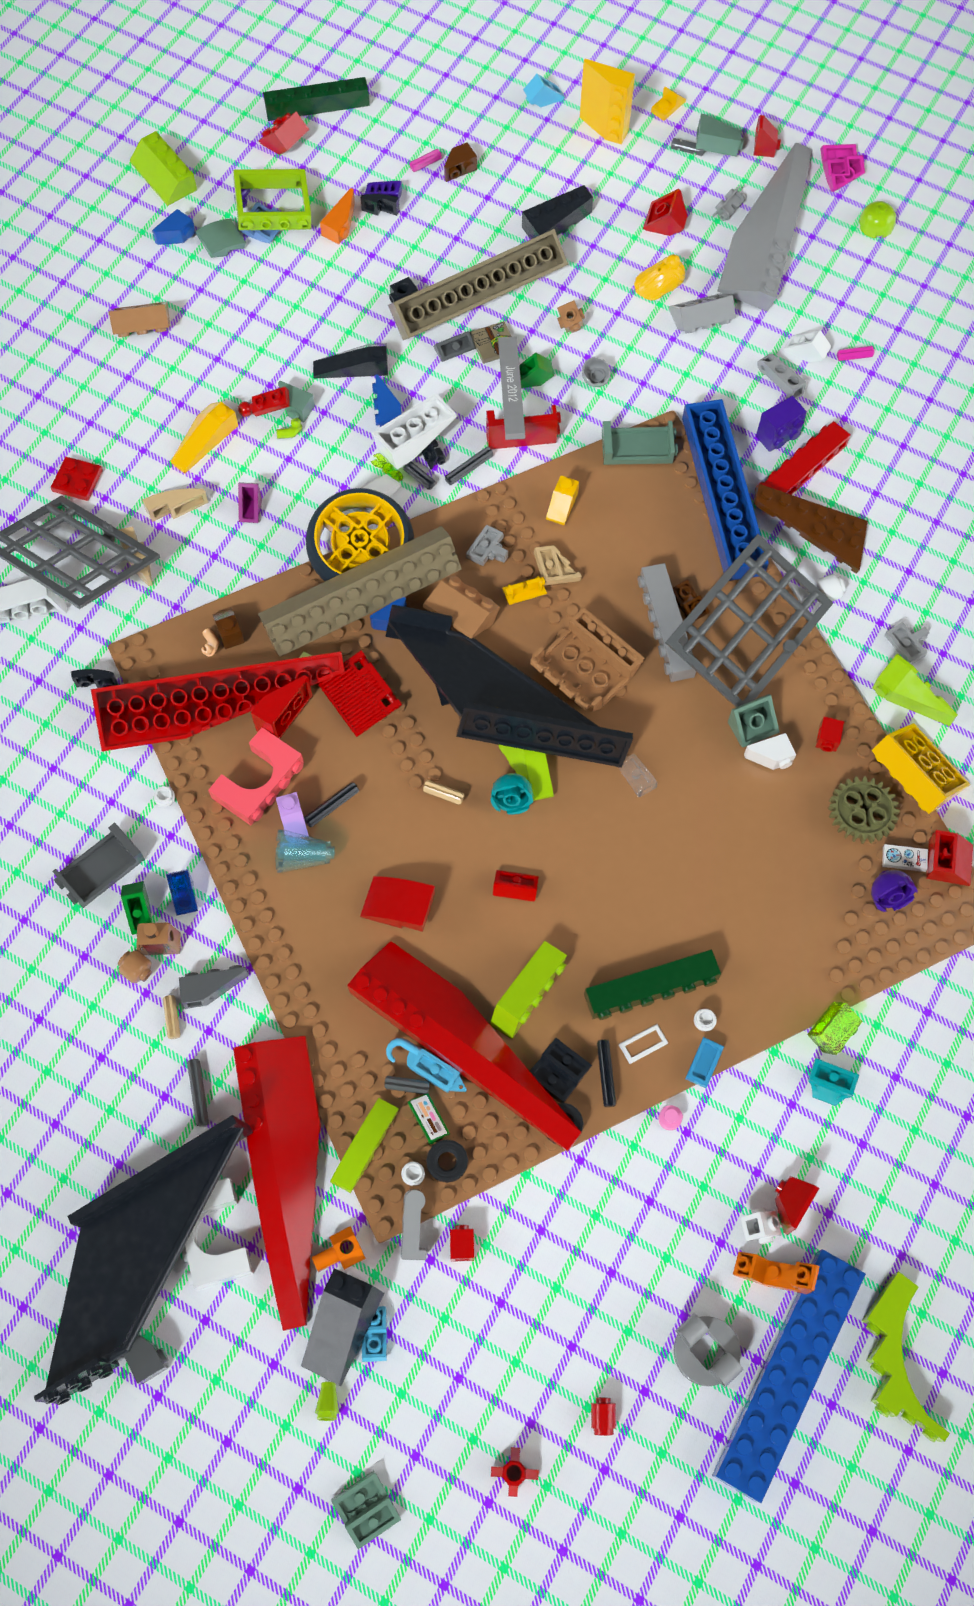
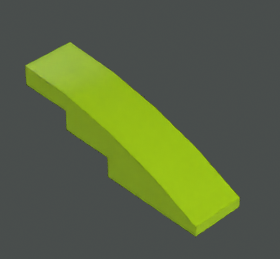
(364, 1145)

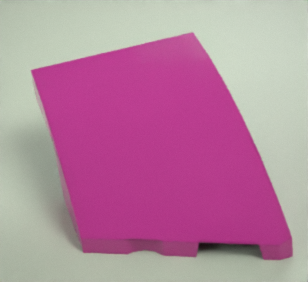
(841, 164)

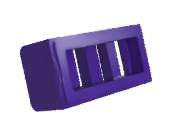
(391, 188)

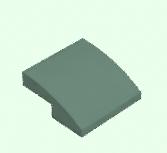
(220, 238)
(366, 1509)

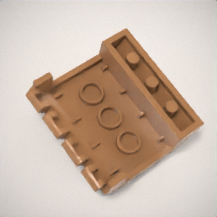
(588, 662)

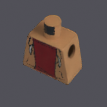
(155, 939)

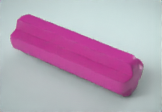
(425, 160)
(855, 353)

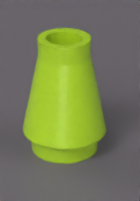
(327, 1403)

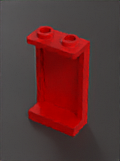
(538, 430)

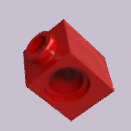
(829, 734)
(461, 1243)

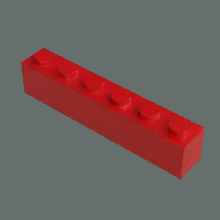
(809, 459)

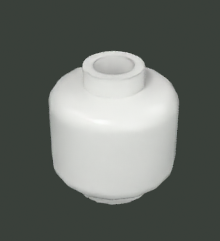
(831, 586)

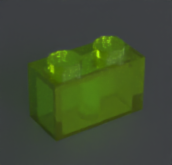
(835, 1028)

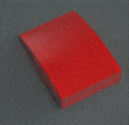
(398, 902)

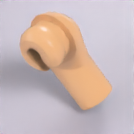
(212, 643)

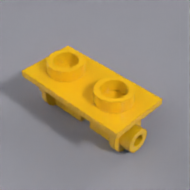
(525, 590)

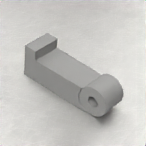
(782, 376)
(412, 1205)

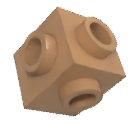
(571, 311)

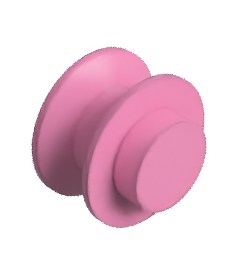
(670, 1117)

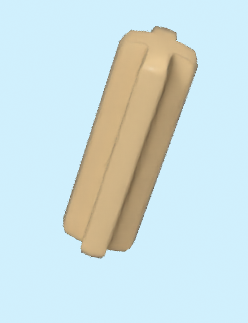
(443, 792)
(171, 1017)

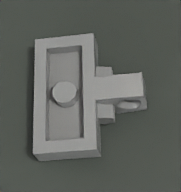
(487, 547)
(908, 642)

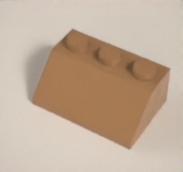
(139, 319)
(470, 609)

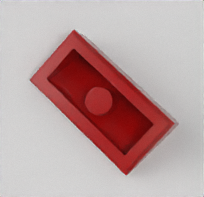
(515, 885)

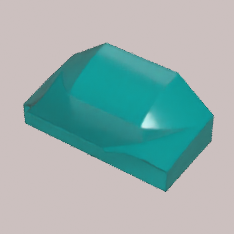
(831, 1082)

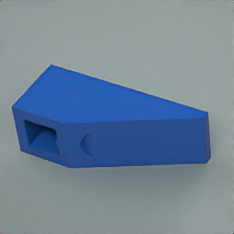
(385, 403)

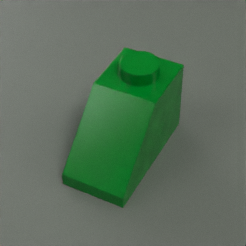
(535, 371)
(136, 905)

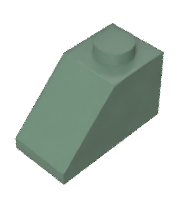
(300, 402)

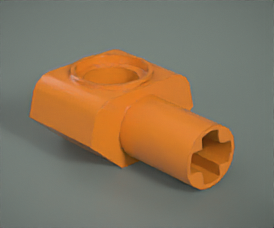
(334, 1254)

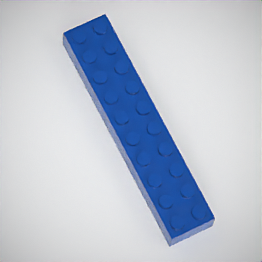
(721, 482)
(788, 1379)

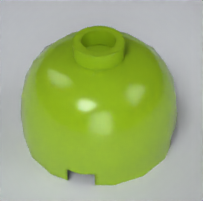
(877, 219)

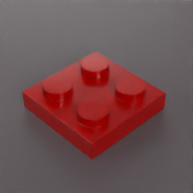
(76, 478)

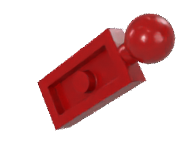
(265, 403)

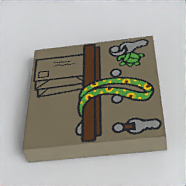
(486, 341)

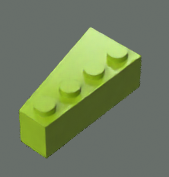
(527, 989)

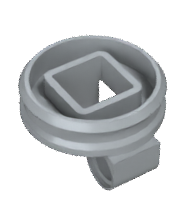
(725, 1368)

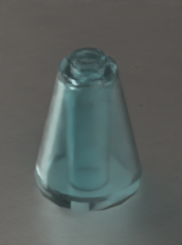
(301, 851)

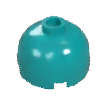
(511, 794)

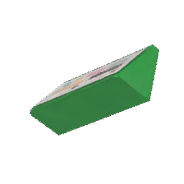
(428, 1118)

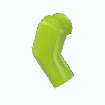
(290, 432)

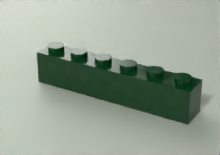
(317, 98)
(652, 984)

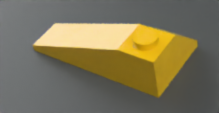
(205, 433)

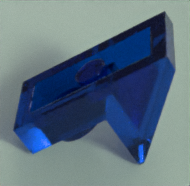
(182, 892)

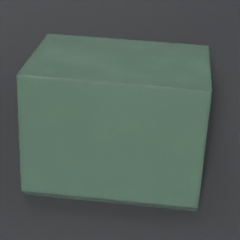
(754, 721)

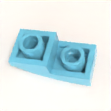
(375, 1340)

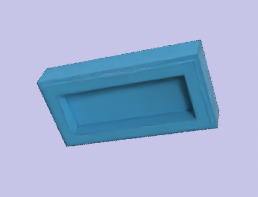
(704, 1062)

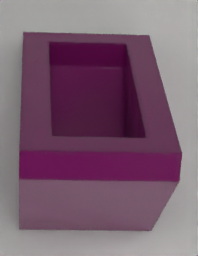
(249, 502)

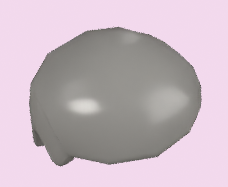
(596, 372)

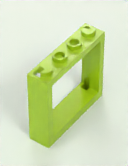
(271, 180)

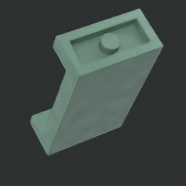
(638, 444)

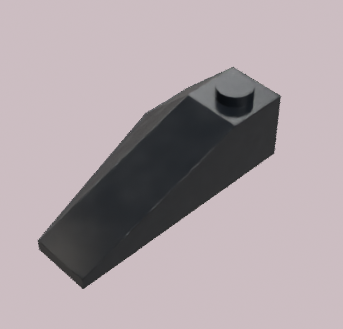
(356, 362)

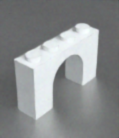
(215, 1269)

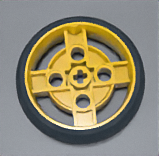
(330, 516)

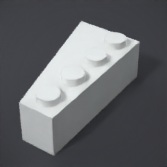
(28, 599)

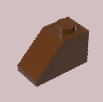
(228, 628)

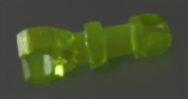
(387, 467)

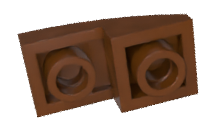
(687, 598)

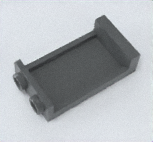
(99, 867)

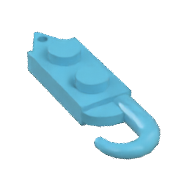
(428, 1066)

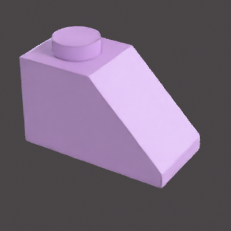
(291, 813)

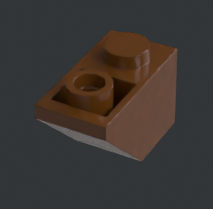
(460, 162)

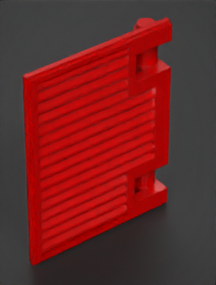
(359, 694)

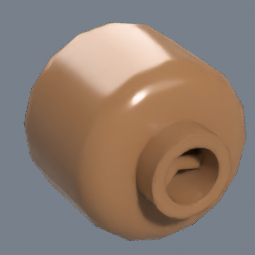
(135, 966)

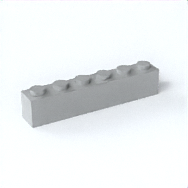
(666, 618)

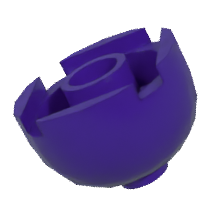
(892, 890)

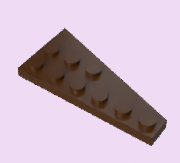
(820, 525)

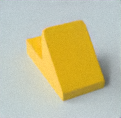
(667, 104)

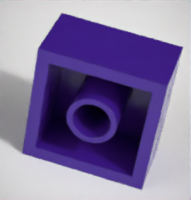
(781, 424)

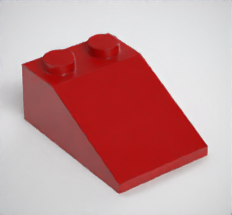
(281, 707)

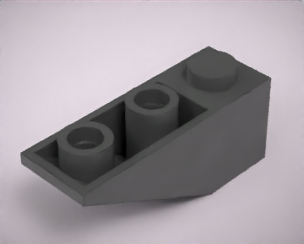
(204, 988)

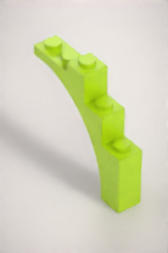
(895, 1393)

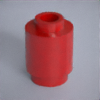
(603, 1416)

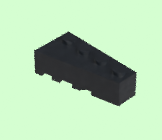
(558, 213)

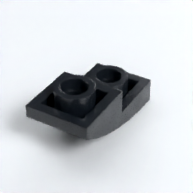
(86, 677)

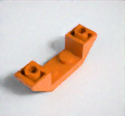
(778, 1275)

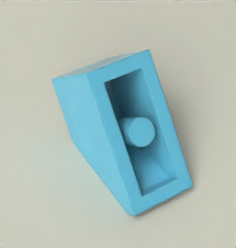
(542, 92)

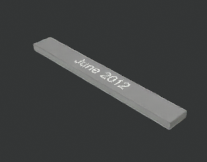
(511, 388)

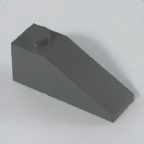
(146, 1360)

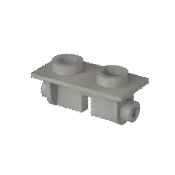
(728, 207)

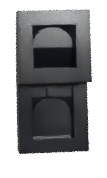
(379, 202)

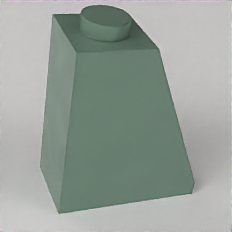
(718, 136)

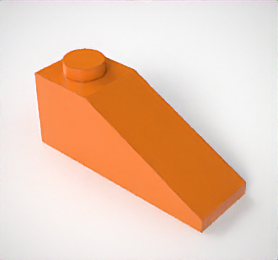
(337, 222)

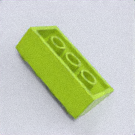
(163, 169)

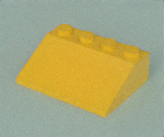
(606, 100)
(920, 767)

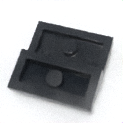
(560, 1070)

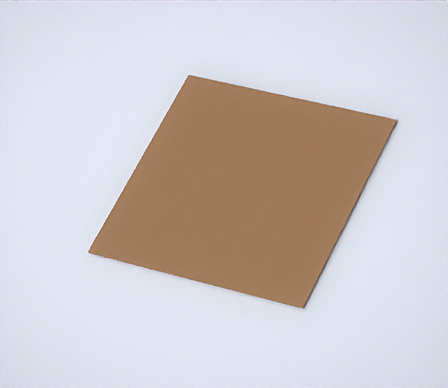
(625, 880)

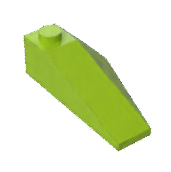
(904, 688)

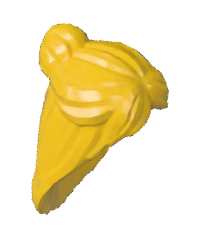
(660, 278)

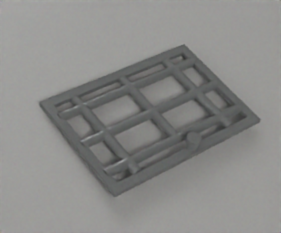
(107, 540)
(750, 622)

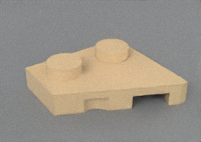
(554, 566)

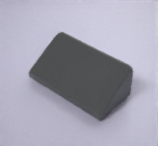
(454, 346)

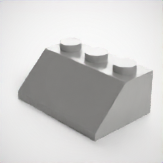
(703, 312)

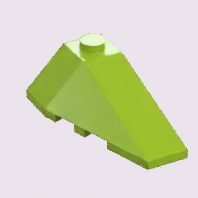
(533, 767)

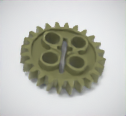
(881, 807)

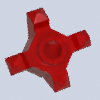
(514, 1472)

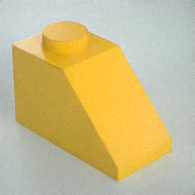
(562, 500)

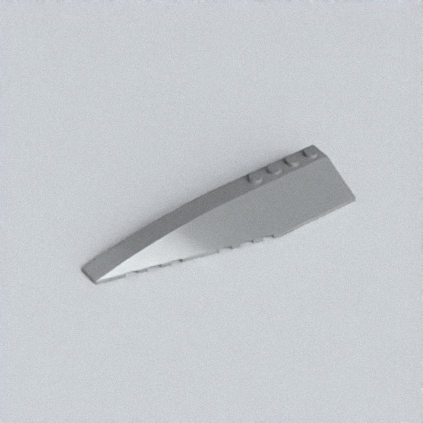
(765, 235)

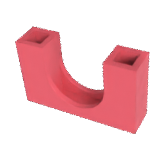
(251, 803)

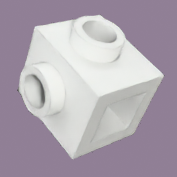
(761, 1226)

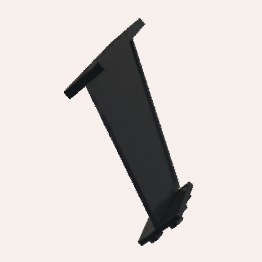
(498, 699)
(127, 1254)

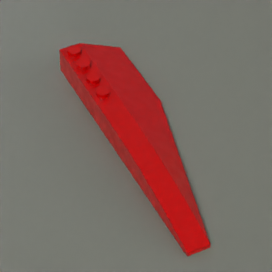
(196, 702)
(457, 1033)
(283, 1154)

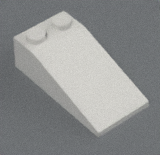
(413, 430)

